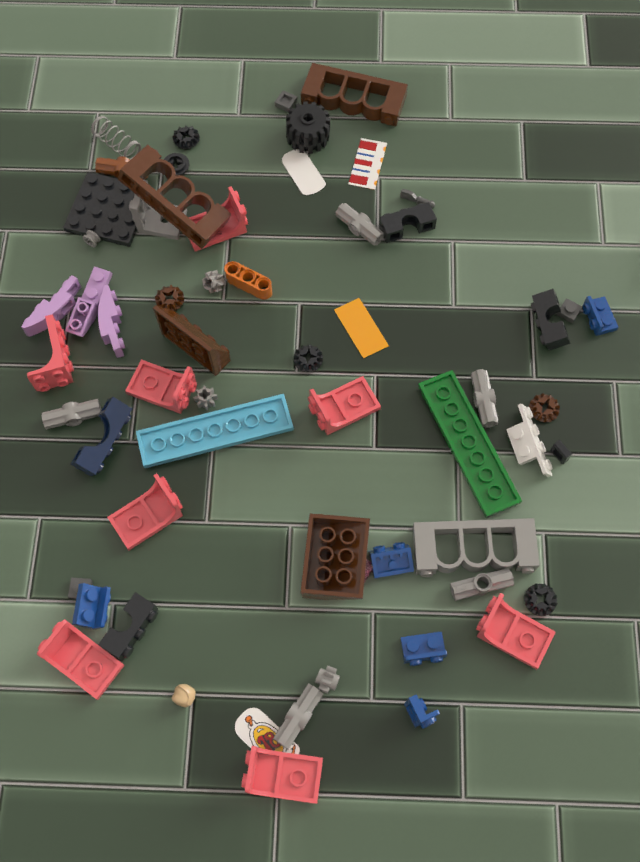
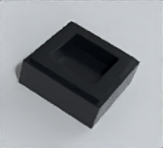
(561, 452)

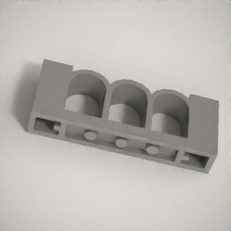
(523, 537)

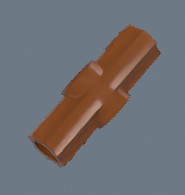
(111, 166)

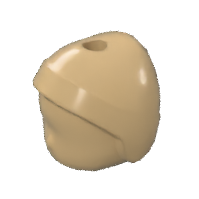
(183, 695)

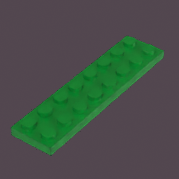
(469, 444)

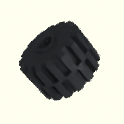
(307, 127)

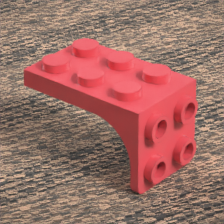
(236, 224)
(59, 368)
(162, 386)
(343, 405)
(147, 514)
(514, 632)
(80, 658)
(282, 775)

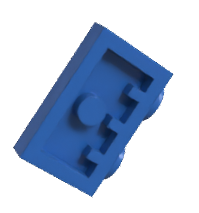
(599, 315)
(391, 560)
(91, 606)
(423, 648)
(416, 710)

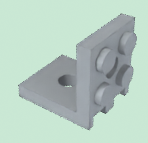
(149, 221)

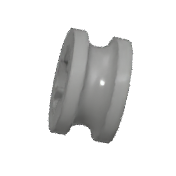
(91, 238)

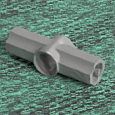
(359, 224)
(484, 398)
(71, 414)
(494, 581)
(298, 716)

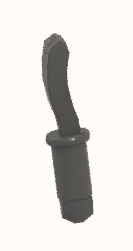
(409, 195)

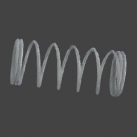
(104, 129)

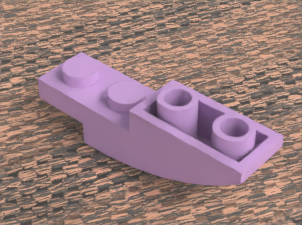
(59, 306)
(87, 307)
(109, 319)

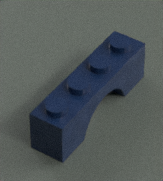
(114, 416)

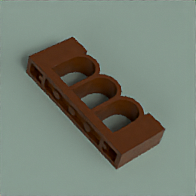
(388, 112)
(150, 161)

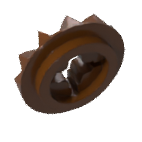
(170, 304)
(549, 414)

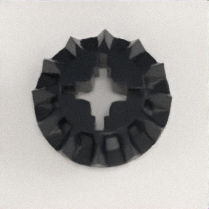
(187, 142)
(182, 161)
(314, 363)
(540, 609)

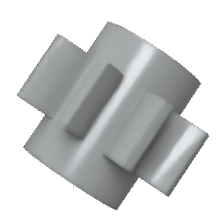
(213, 281)
(205, 403)
(327, 679)

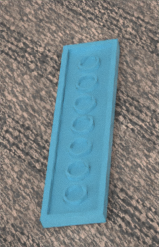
(214, 430)

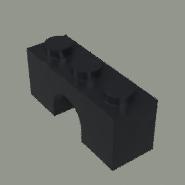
(420, 216)
(553, 334)
(121, 643)

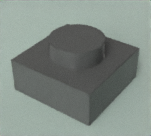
(285, 101)
(569, 310)
(74, 584)

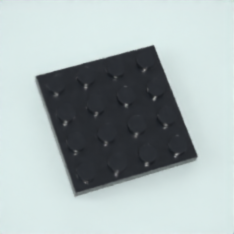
(104, 209)

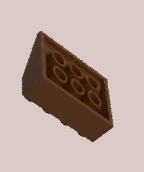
(192, 340)
(335, 557)

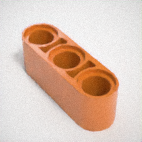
(252, 287)

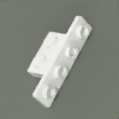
(526, 442)

